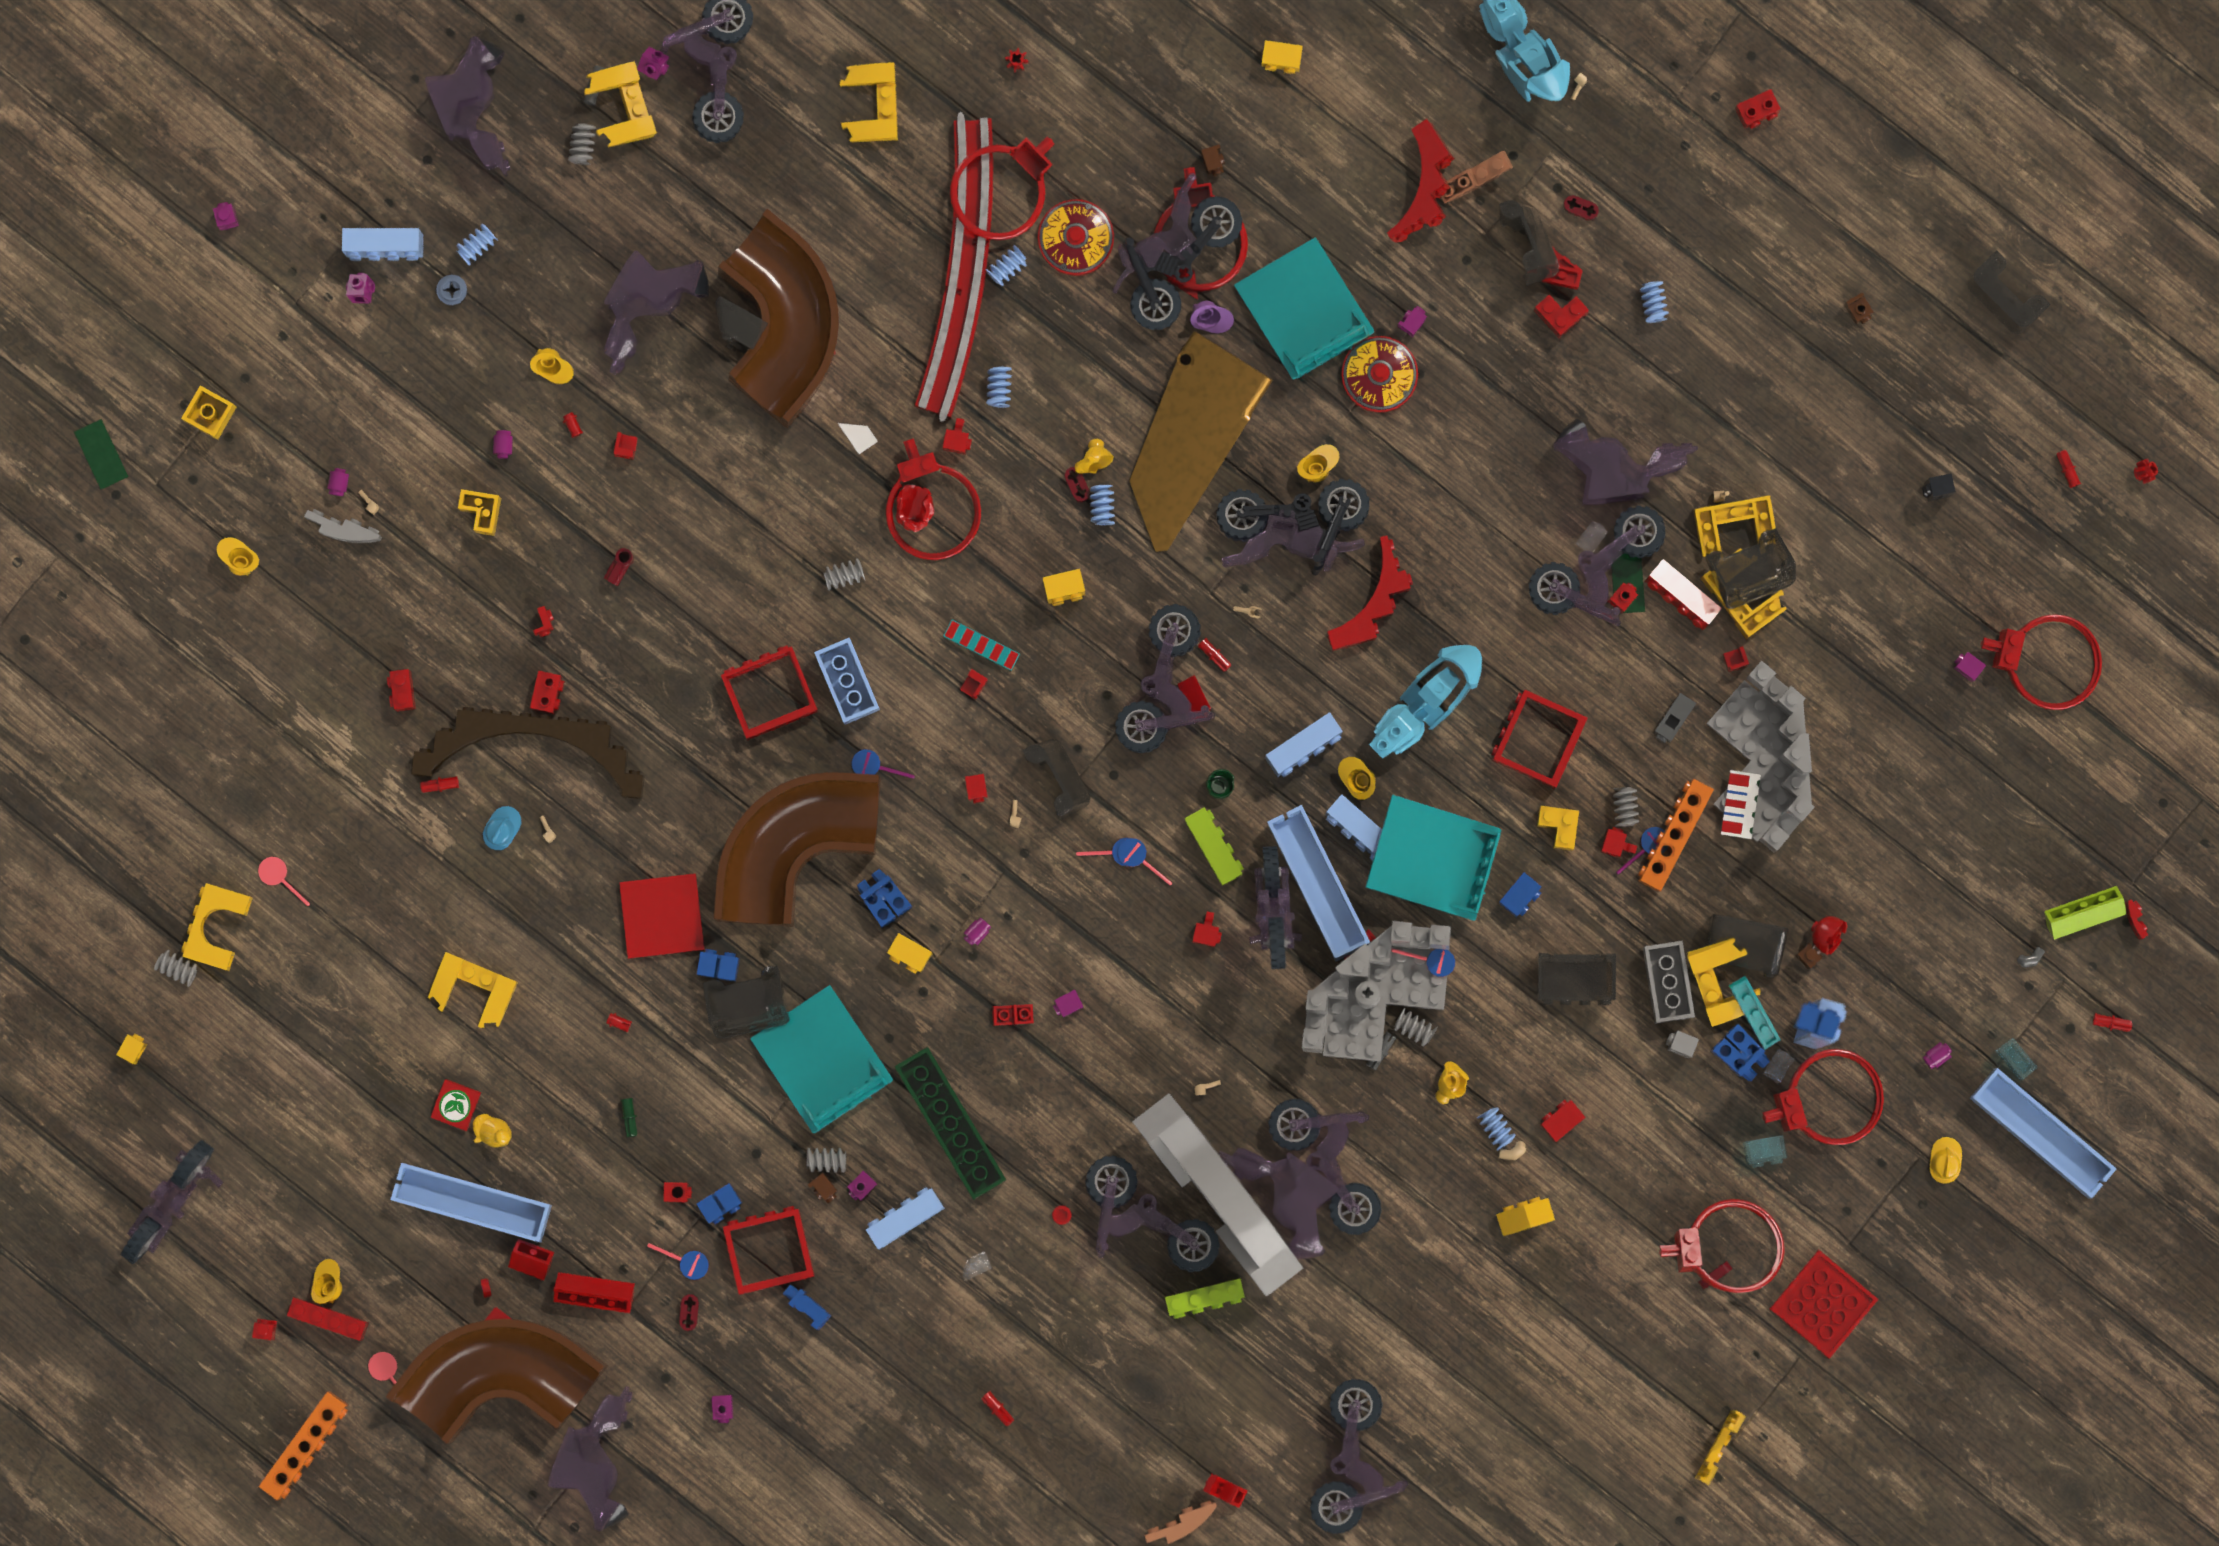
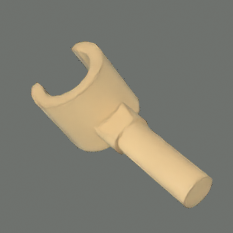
(1581, 80)
(1719, 496)
(372, 507)
(1250, 611)
(1014, 821)
(549, 835)
(1201, 1088)

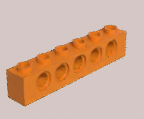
(1702, 793)
(270, 1483)

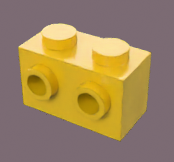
(1281, 56)
(909, 953)

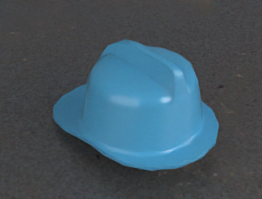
(502, 828)

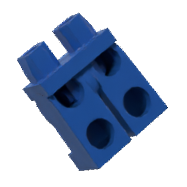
(883, 892)
(1743, 1058)
(807, 1305)

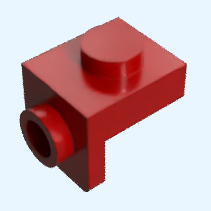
(546, 618)

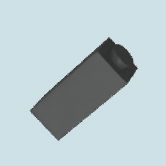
(1674, 718)

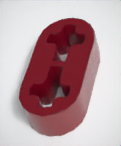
(1583, 204)
(1073, 487)
(1717, 1273)
(684, 1312)

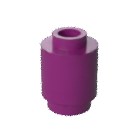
(502, 444)
(338, 482)
(976, 932)
(1937, 1055)

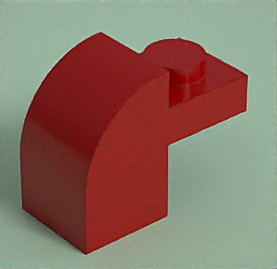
(1225, 1490)

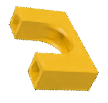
(212, 900)

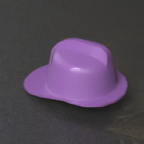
(1211, 317)

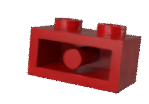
(1758, 109)
(402, 690)
(546, 692)
(531, 1259)

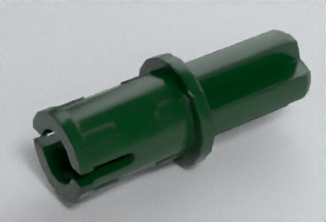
(629, 1117)

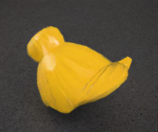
(1095, 458)
(1451, 1083)
(491, 1131)

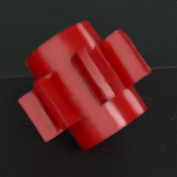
(1015, 65)
(2145, 471)

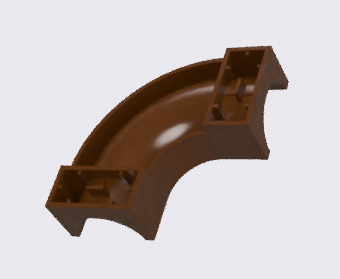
(801, 311)
(783, 834)
(492, 1362)

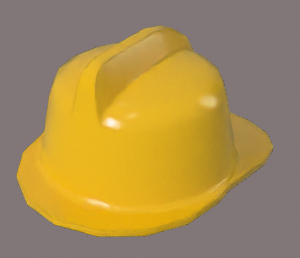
(551, 366)
(1318, 463)
(237, 556)
(1357, 777)
(1945, 1160)
(326, 1282)

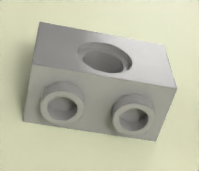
(1682, 1044)

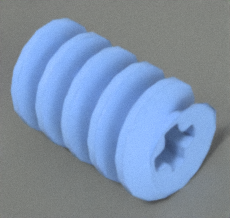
(476, 244)
(1007, 266)
(1653, 302)
(998, 387)
(1101, 505)
(1496, 1127)

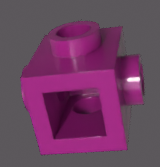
(653, 63)
(360, 288)

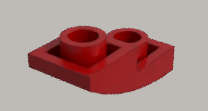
(2133, 912)
(1012, 1015)

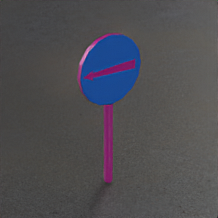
(869, 763)
(1647, 842)

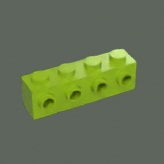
(1213, 846)
(2085, 912)
(1204, 1297)

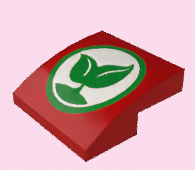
(455, 1105)

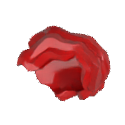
(914, 507)

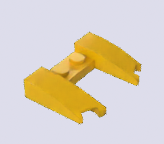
(884, 78)
(626, 79)
(1710, 516)
(1747, 620)
(1702, 965)
(499, 986)
(1732, 1424)

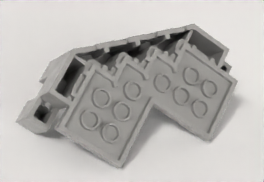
(1773, 737)
(1402, 981)

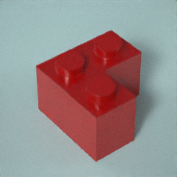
(1558, 318)

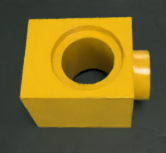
(132, 1048)

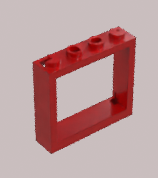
(749, 666)
(1506, 732)
(753, 1220)

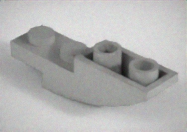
(350, 531)

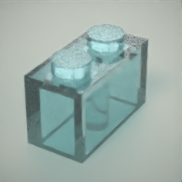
(2016, 1059)
(1765, 1150)

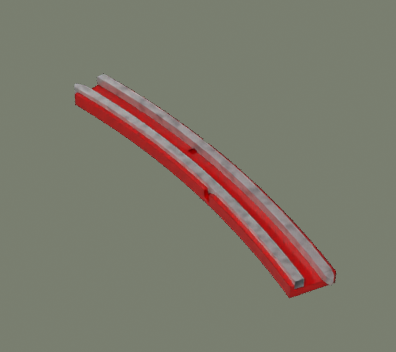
(964, 274)

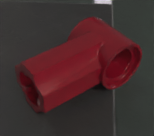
(618, 569)

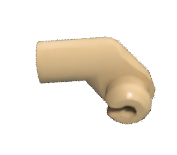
(1513, 1154)

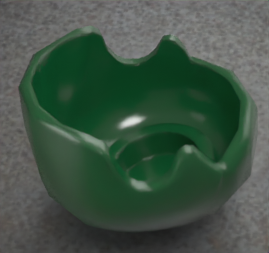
(1220, 783)

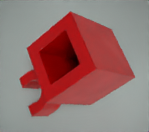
(956, 440)
(1615, 843)
(1206, 933)

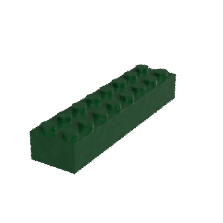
(950, 1123)

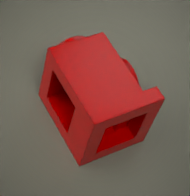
(1617, 600)
(264, 1329)

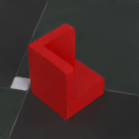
(625, 446)
(1736, 659)
(974, 684)

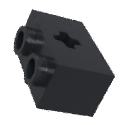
(1939, 487)

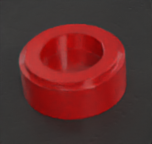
(1061, 1215)
(486, 1288)

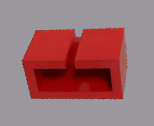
(1562, 1120)

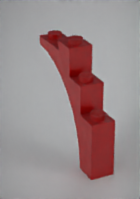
(1425, 208)
(1391, 582)

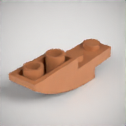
(1477, 176)
(1190, 1520)

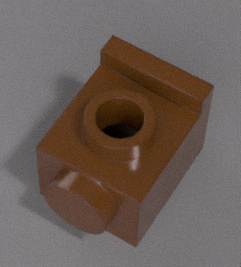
(1213, 160)
(1852, 305)
(1809, 955)
(823, 1188)

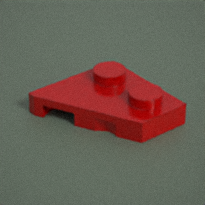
(1568, 274)

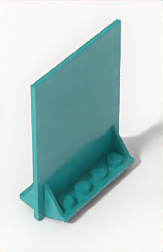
(1304, 308)
(1433, 858)
(822, 1060)

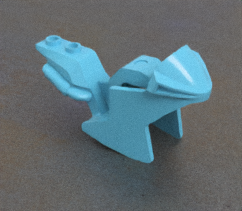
(1506, 22)
(1404, 724)

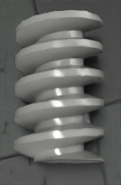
(581, 144)
(844, 574)
(1625, 806)
(176, 967)
(1361, 991)
(1414, 1027)
(826, 1160)

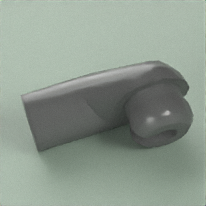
(2031, 960)

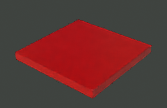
(662, 916)
(1823, 1304)

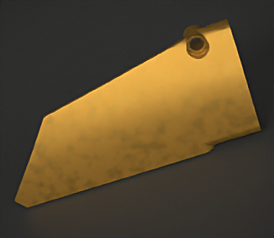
(1192, 434)

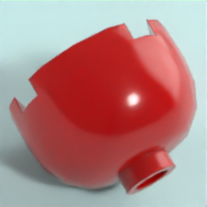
(1827, 933)

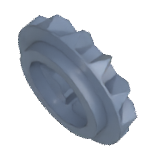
(445, 284)

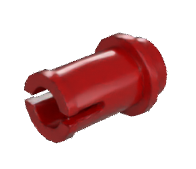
(572, 424)
(618, 1022)

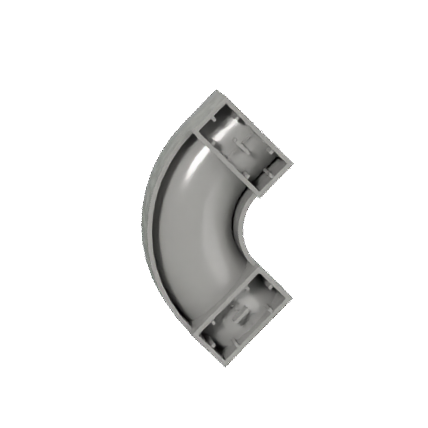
(1245, 1227)

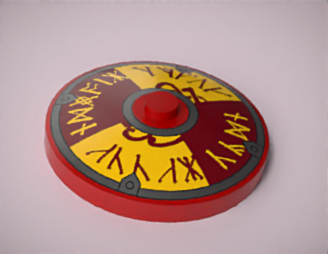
(1075, 237)
(1379, 374)

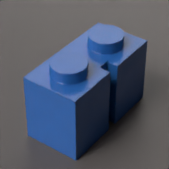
(1520, 895)
(718, 966)
(1818, 1021)
(719, 1204)

